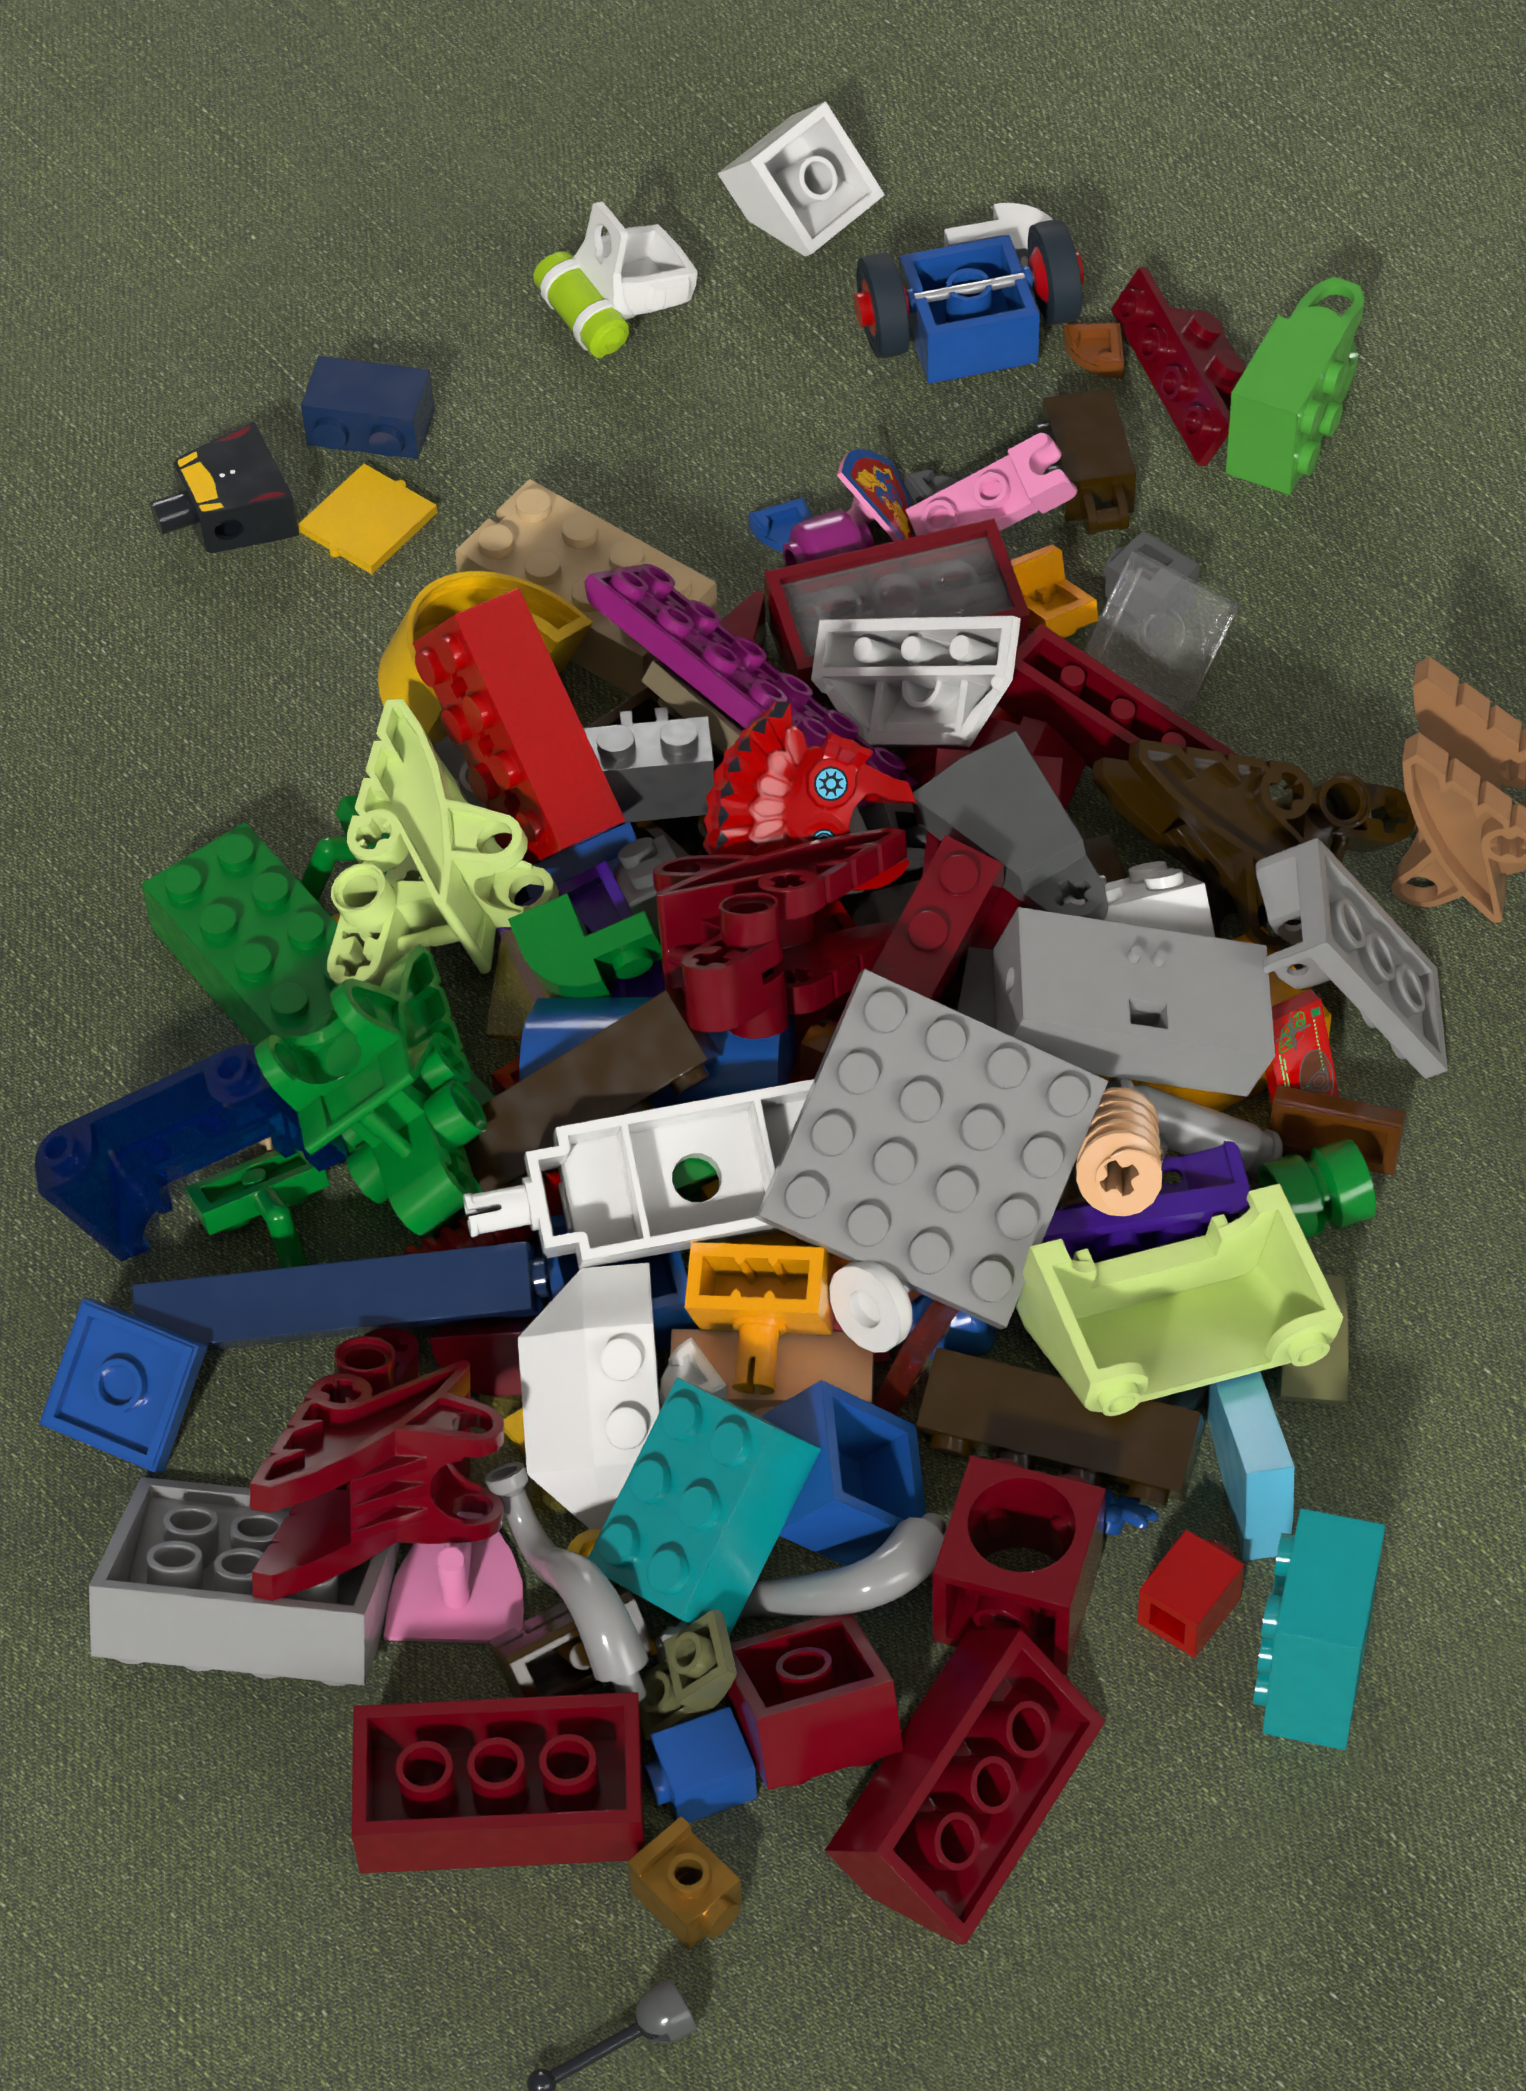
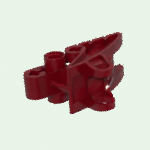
(745, 936)
(374, 1465)

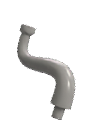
(871, 1582)
(596, 1607)

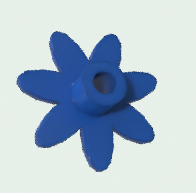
(1125, 1510)

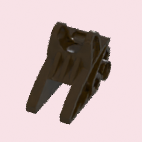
(1221, 818)

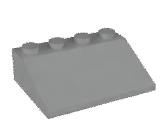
(183, 1593)

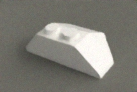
(916, 676)
(590, 1387)

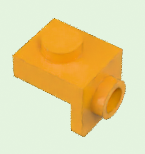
(1050, 596)

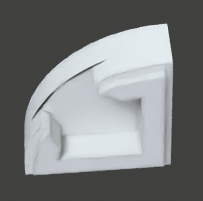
(692, 1366)

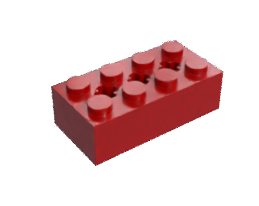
(516, 726)

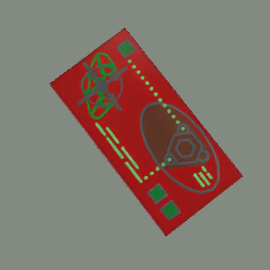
(1301, 1047)

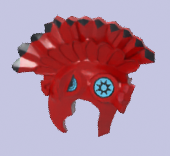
(785, 794)

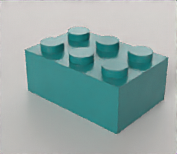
(702, 1506)
(1317, 1627)

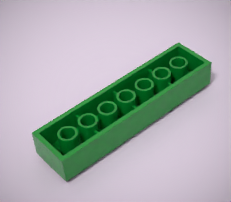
(255, 942)

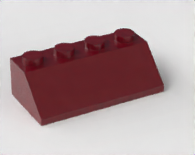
(970, 1786)

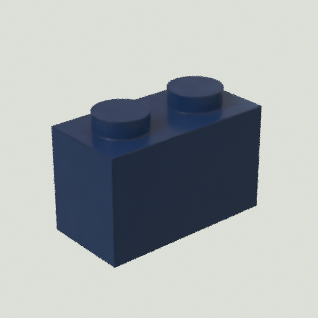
(368, 407)

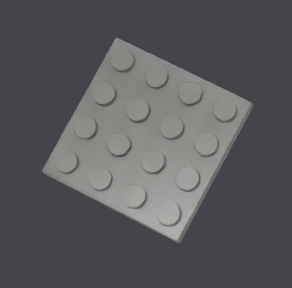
(932, 1148)

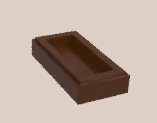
(1316, 1119)

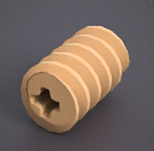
(1121, 1154)

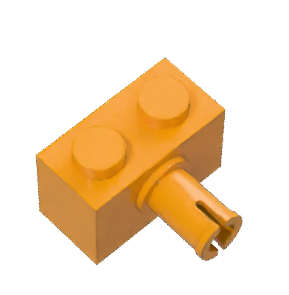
(762, 1297)

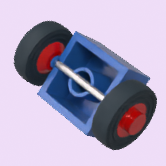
(970, 301)

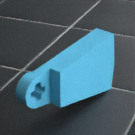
(1252, 1463)

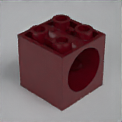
(1013, 1508)

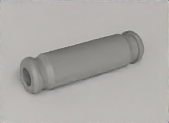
(1199, 1128)

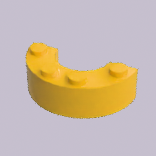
(557, 620)

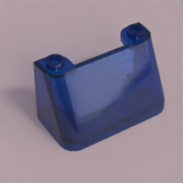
(118, 1160)

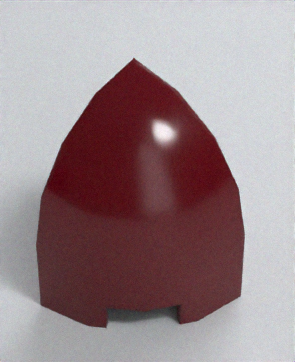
(490, 1350)

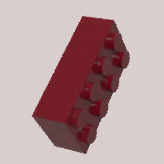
(497, 1782)

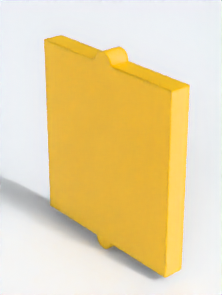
(367, 518)

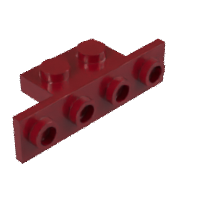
(1184, 360)

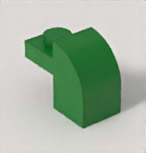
(581, 964)

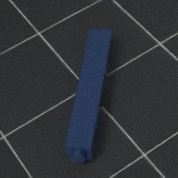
(350, 1296)

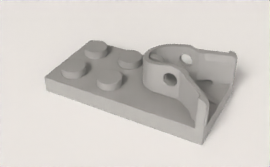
(1355, 946)

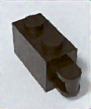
(1092, 457)

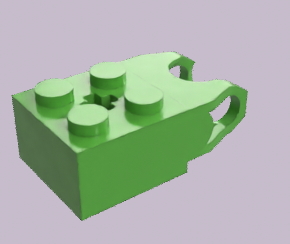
(1294, 390)

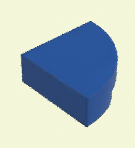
(778, 521)

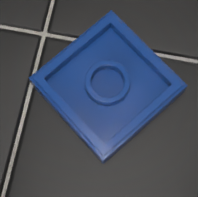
(123, 1384)

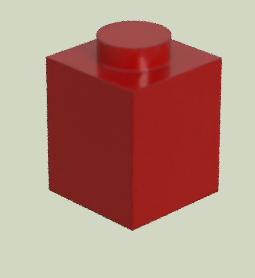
(1191, 1592)

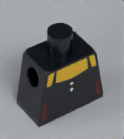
(229, 494)

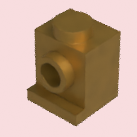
(685, 1910)

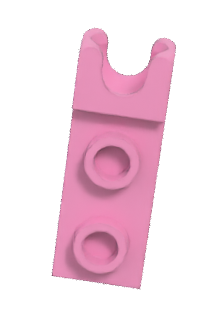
(1001, 491)

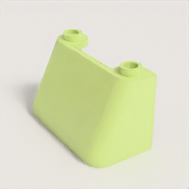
(1181, 1310)

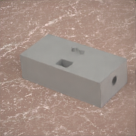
(1136, 1000)

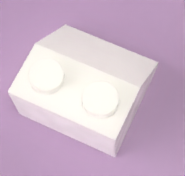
(802, 180)

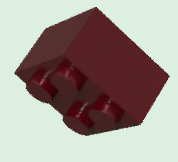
(813, 1700)

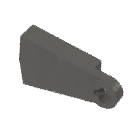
(1010, 813)

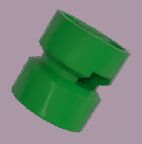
(1325, 1188)

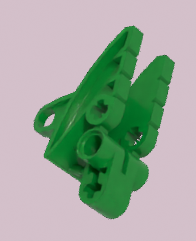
(356, 1081)

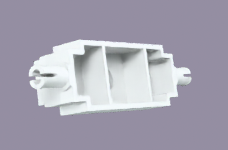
(620, 1178)

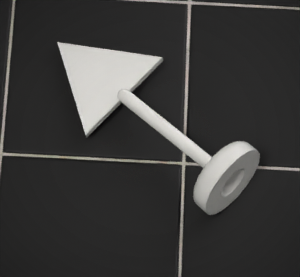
(871, 1305)

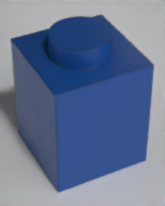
(701, 1767)

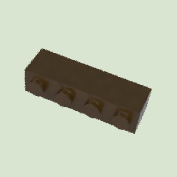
(596, 1080)
(1044, 1423)

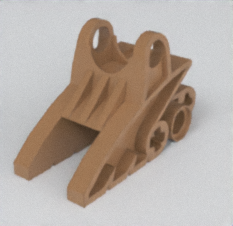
(1459, 796)

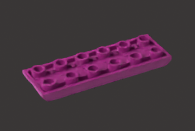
(714, 661)

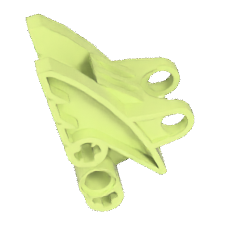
(447, 867)

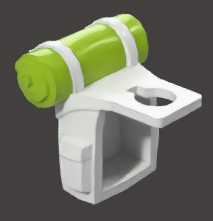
(614, 280)

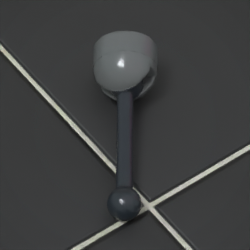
(659, 2017)

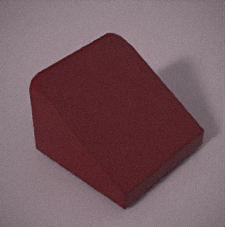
(748, 619)

